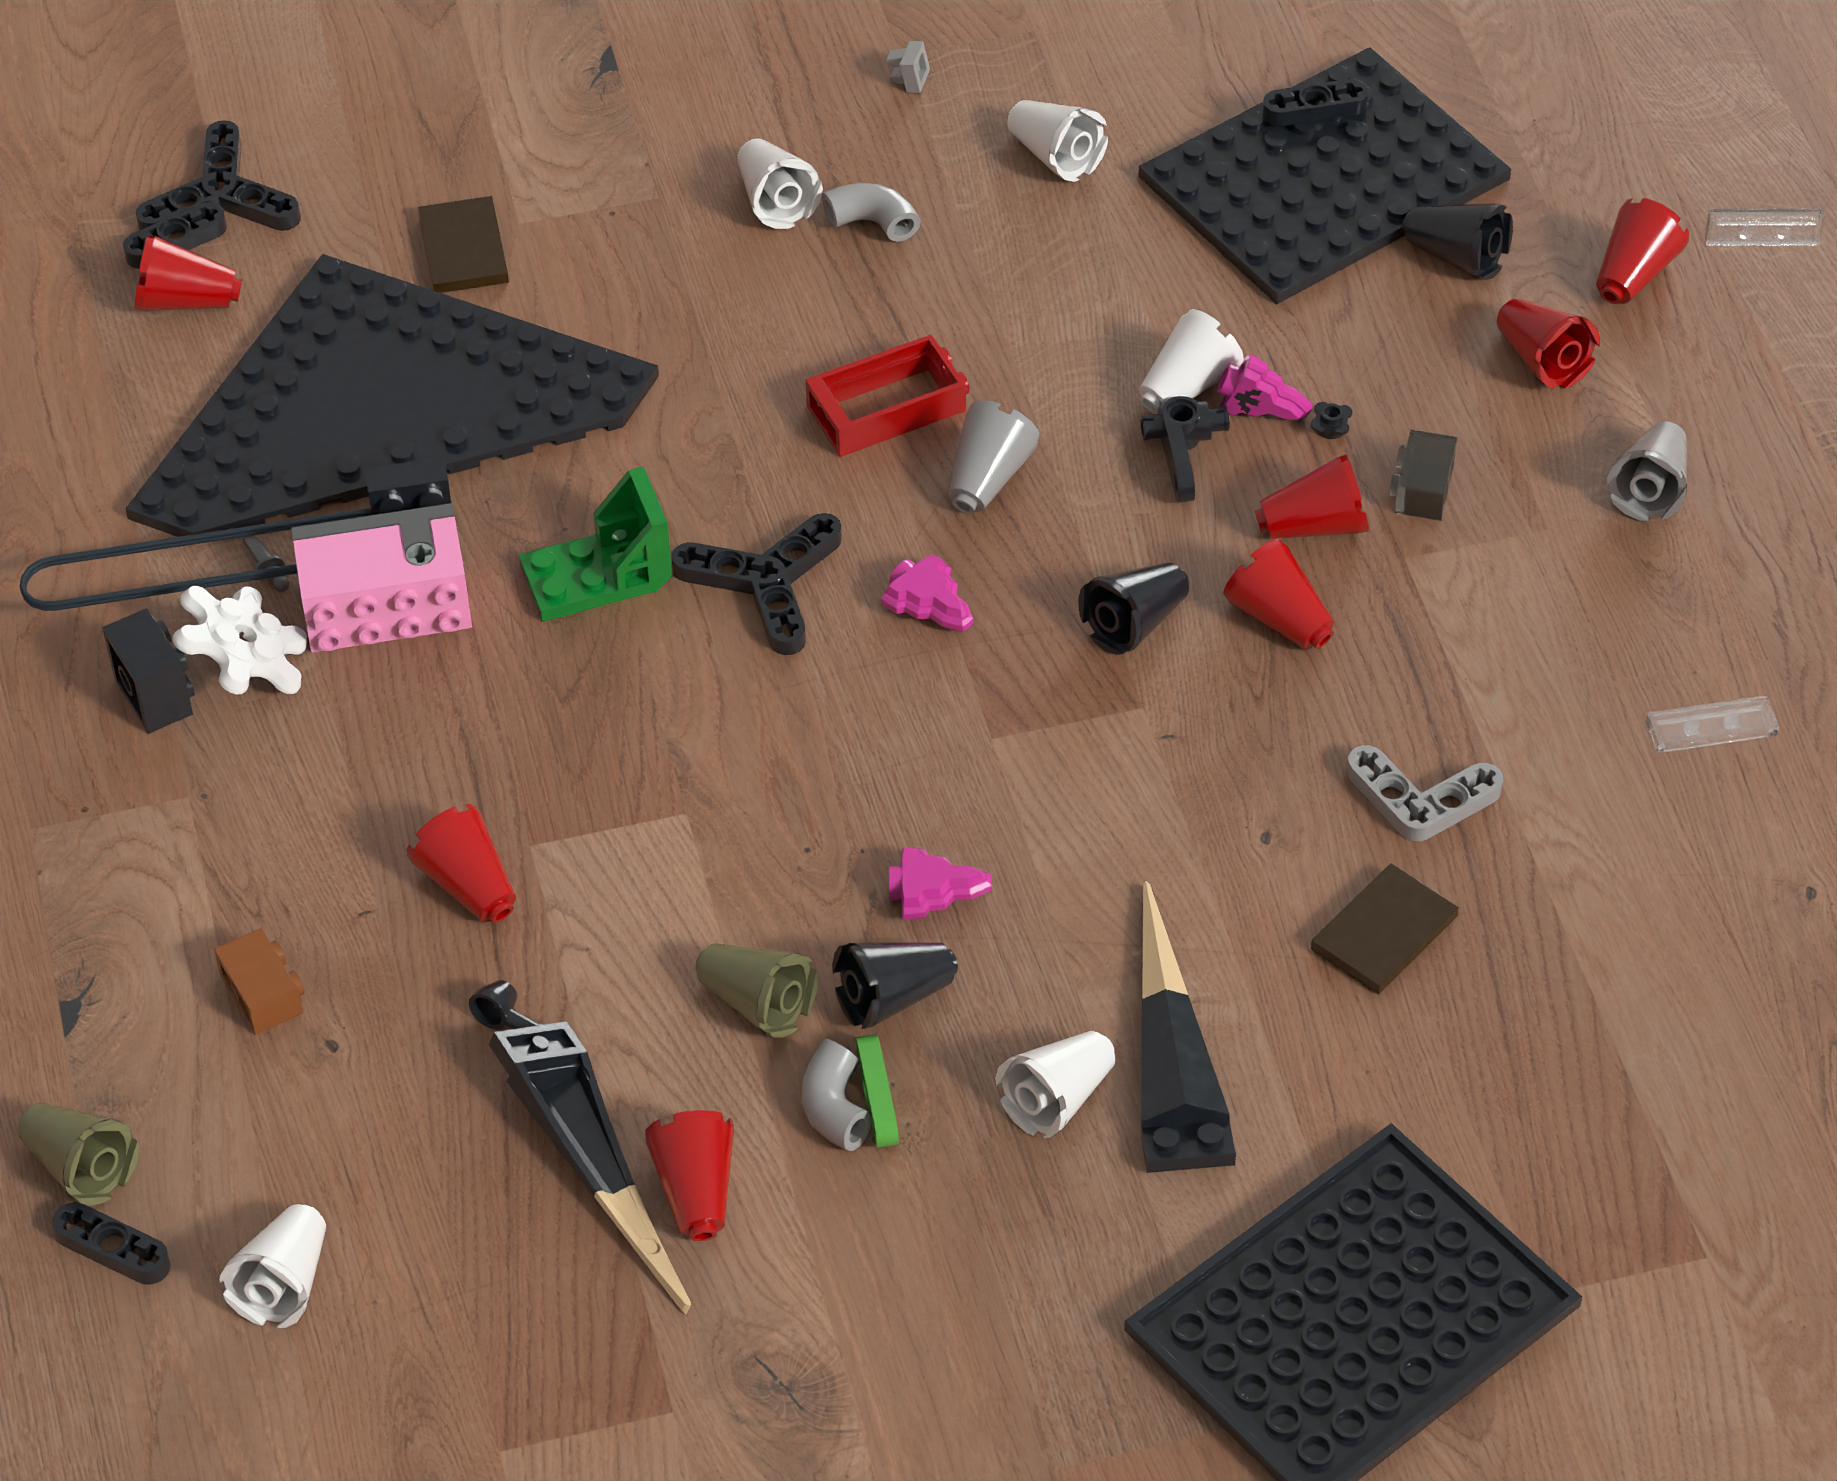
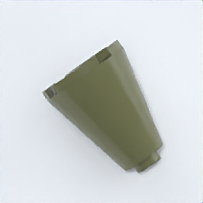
(760, 984)
(80, 1150)

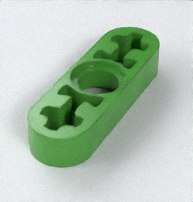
(876, 1091)

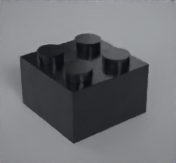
(149, 670)

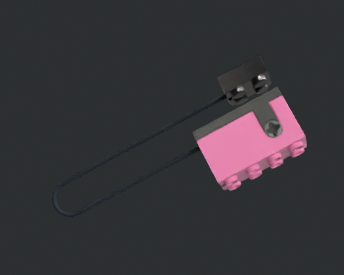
(359, 571)

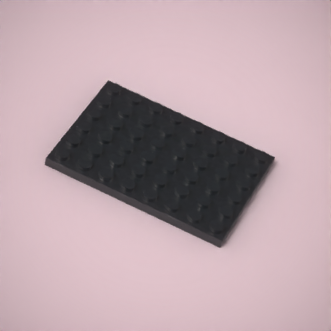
(1322, 192)
(1352, 1314)

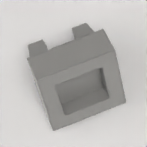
(912, 66)

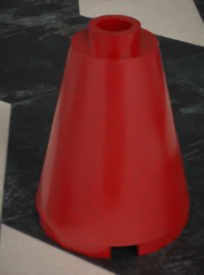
(1639, 248)
(182, 279)
(1549, 341)
(1315, 505)
(1280, 596)
(464, 862)
(694, 1168)

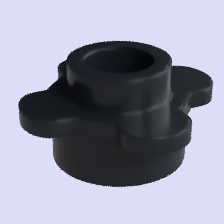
(1331, 420)

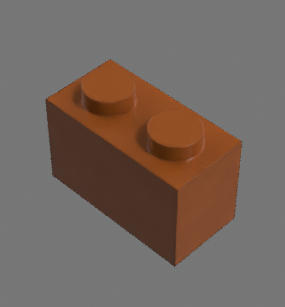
(259, 980)

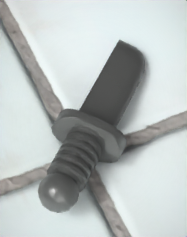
(265, 560)

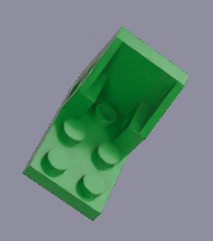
(617, 563)

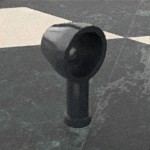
(495, 1005)

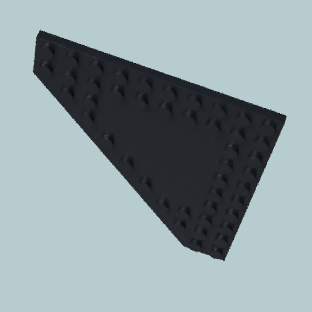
(371, 378)

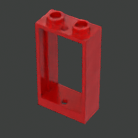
(879, 370)

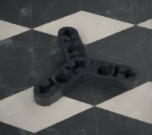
(274, 209)
(782, 573)

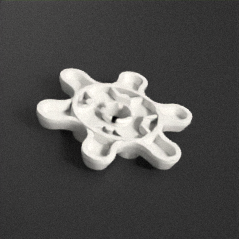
(239, 660)

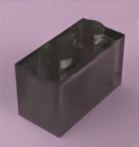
(1424, 474)

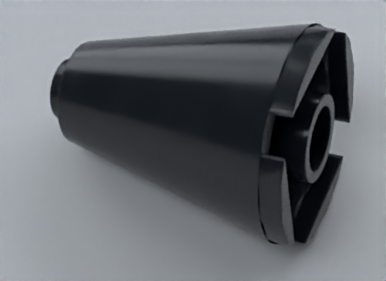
(1462, 235)
(1131, 604)
(889, 977)

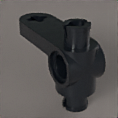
(1181, 426)

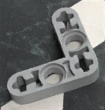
(1425, 804)

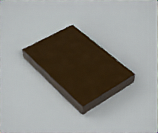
(463, 244)
(1384, 928)

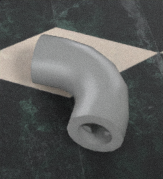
(871, 203)
(825, 1097)

